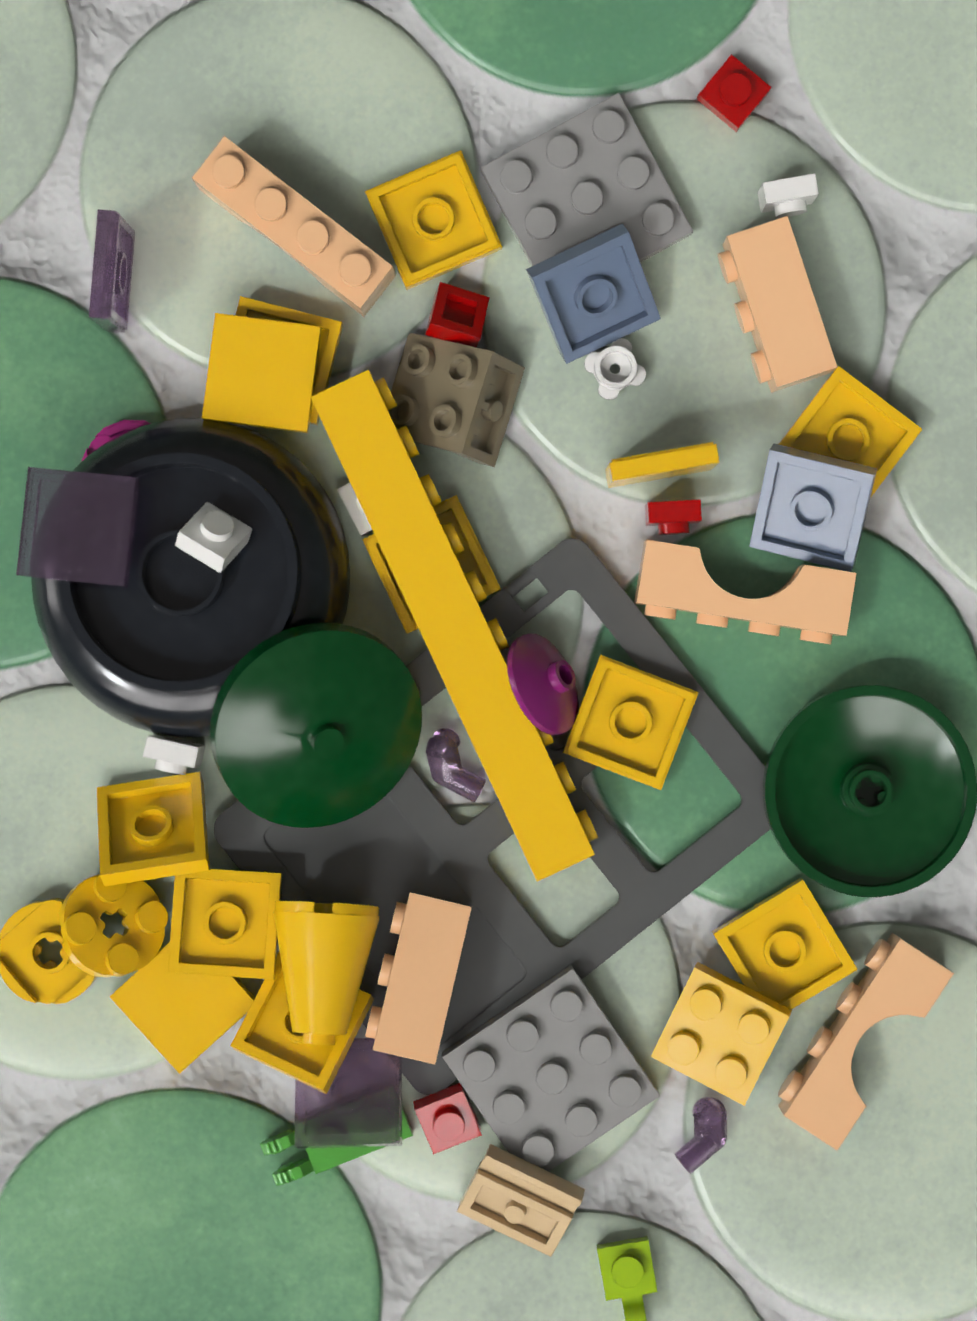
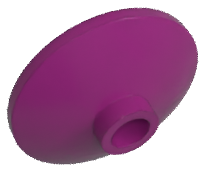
(543, 683)

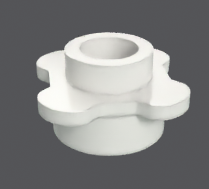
(619, 354)

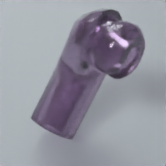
(446, 765)
(709, 1134)

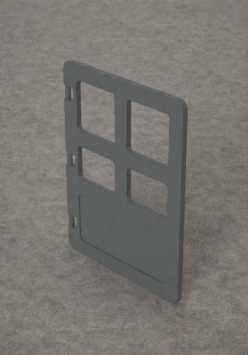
(419, 848)

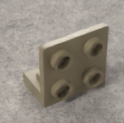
(455, 396)

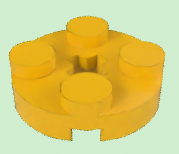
(118, 954)
(20, 960)

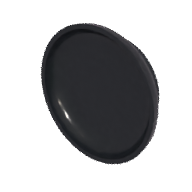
(180, 627)

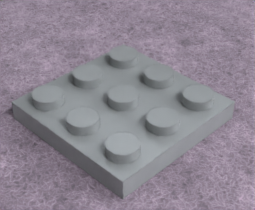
(584, 182)
(550, 1072)

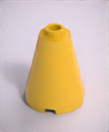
(323, 963)

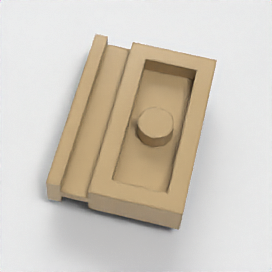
(521, 1200)

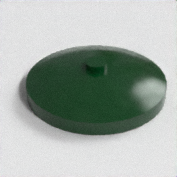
(315, 725)
(870, 790)

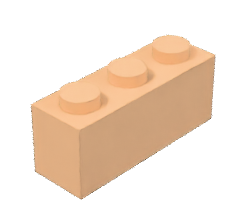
(777, 305)
(419, 977)

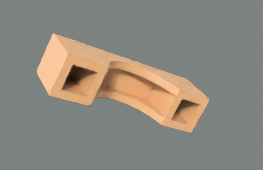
(294, 226)
(811, 601)
(896, 983)

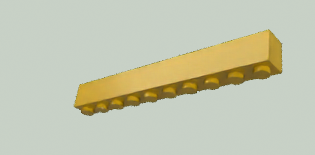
(452, 623)

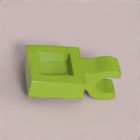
(628, 1274)

